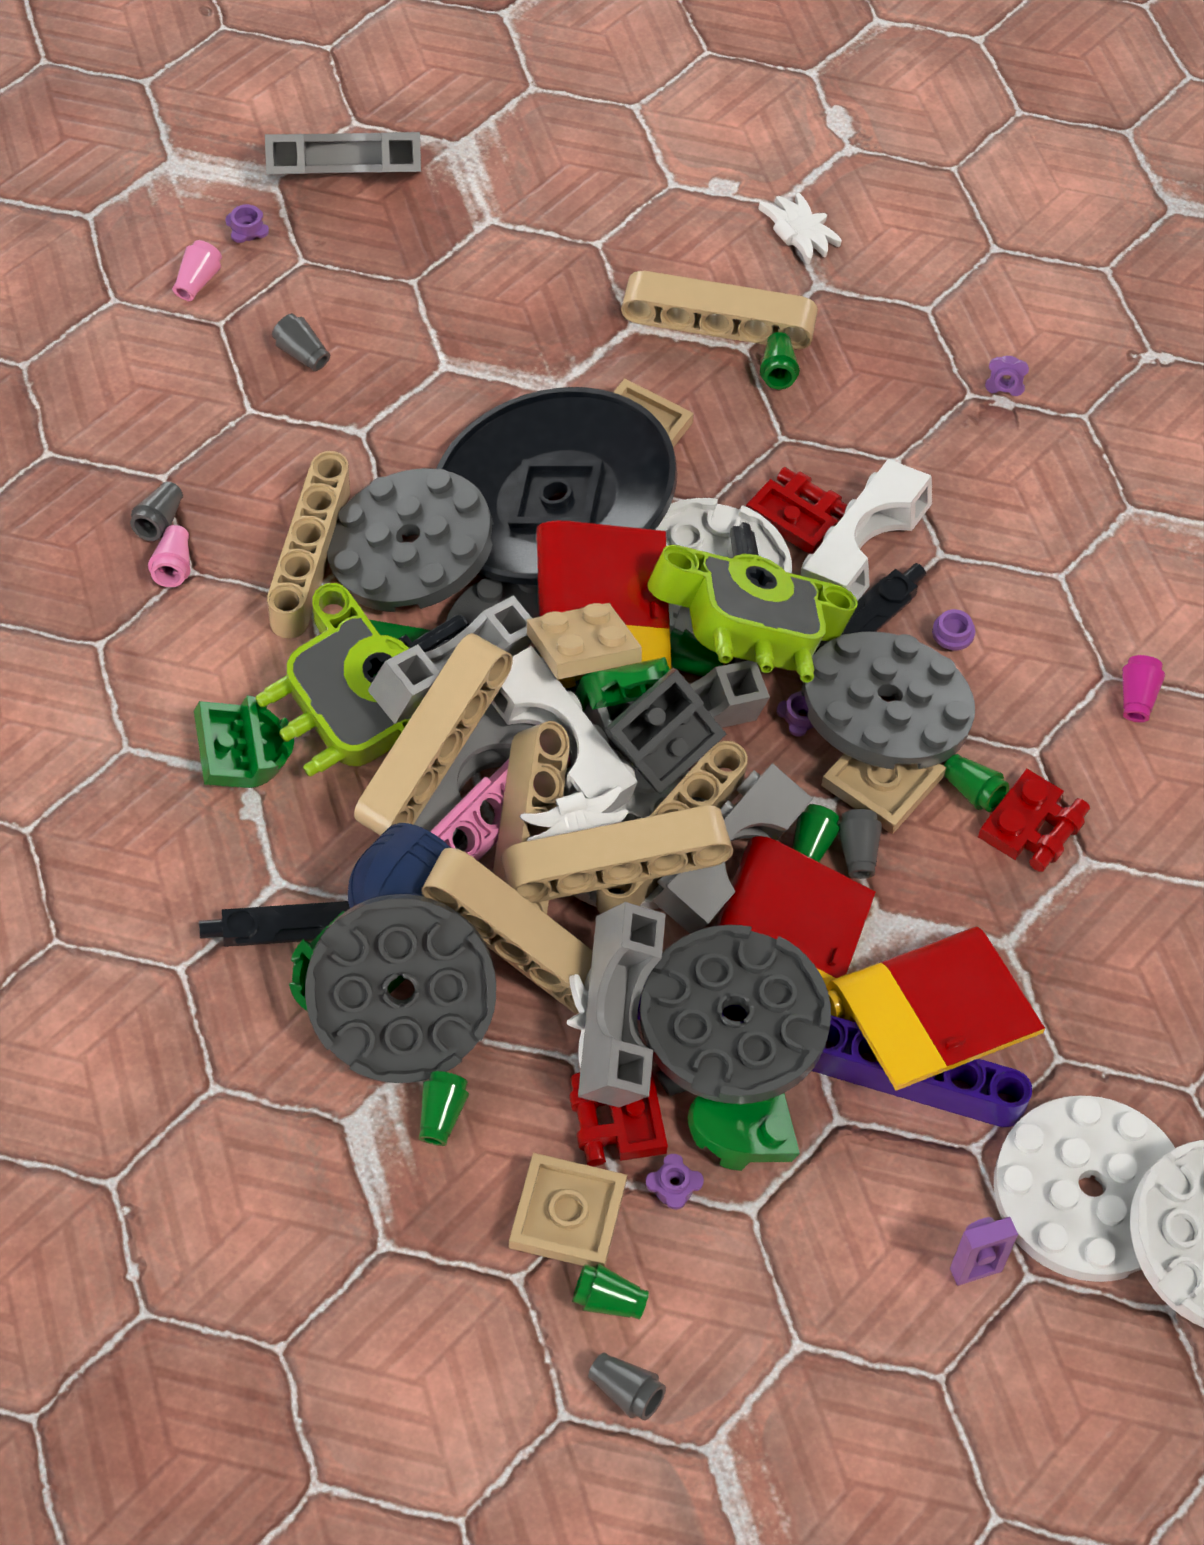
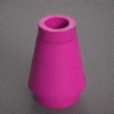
(1141, 686)

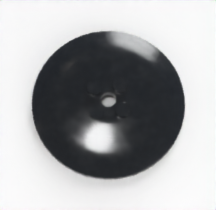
(566, 440)

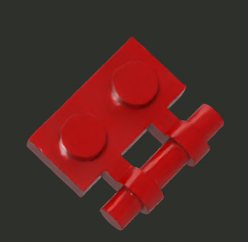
(792, 515)
(1022, 814)
(634, 1127)

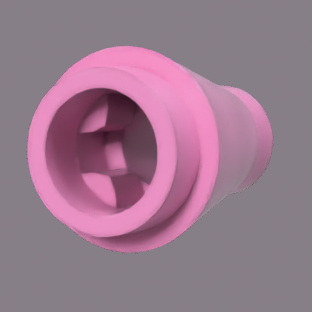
(198, 266)
(171, 560)

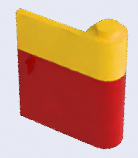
(604, 565)
(800, 901)
(935, 1007)

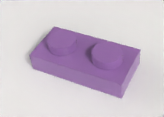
(983, 1249)

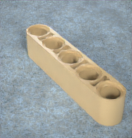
(717, 309)
(307, 544)
(434, 735)
(530, 765)
(702, 781)
(617, 854)
(510, 924)

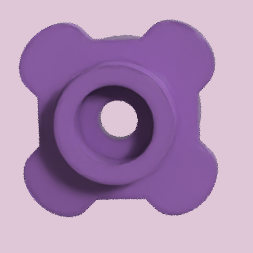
(246, 223)
(1007, 366)
(789, 710)
(674, 1195)

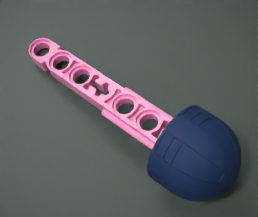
(407, 853)

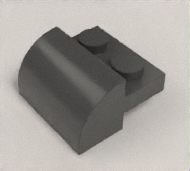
(665, 731)

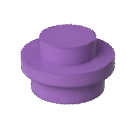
(954, 630)

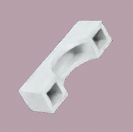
(890, 502)
(536, 696)

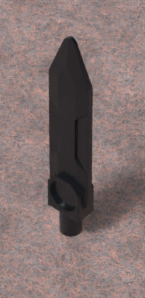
(884, 601)
(272, 923)

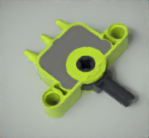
(752, 605)
(333, 677)

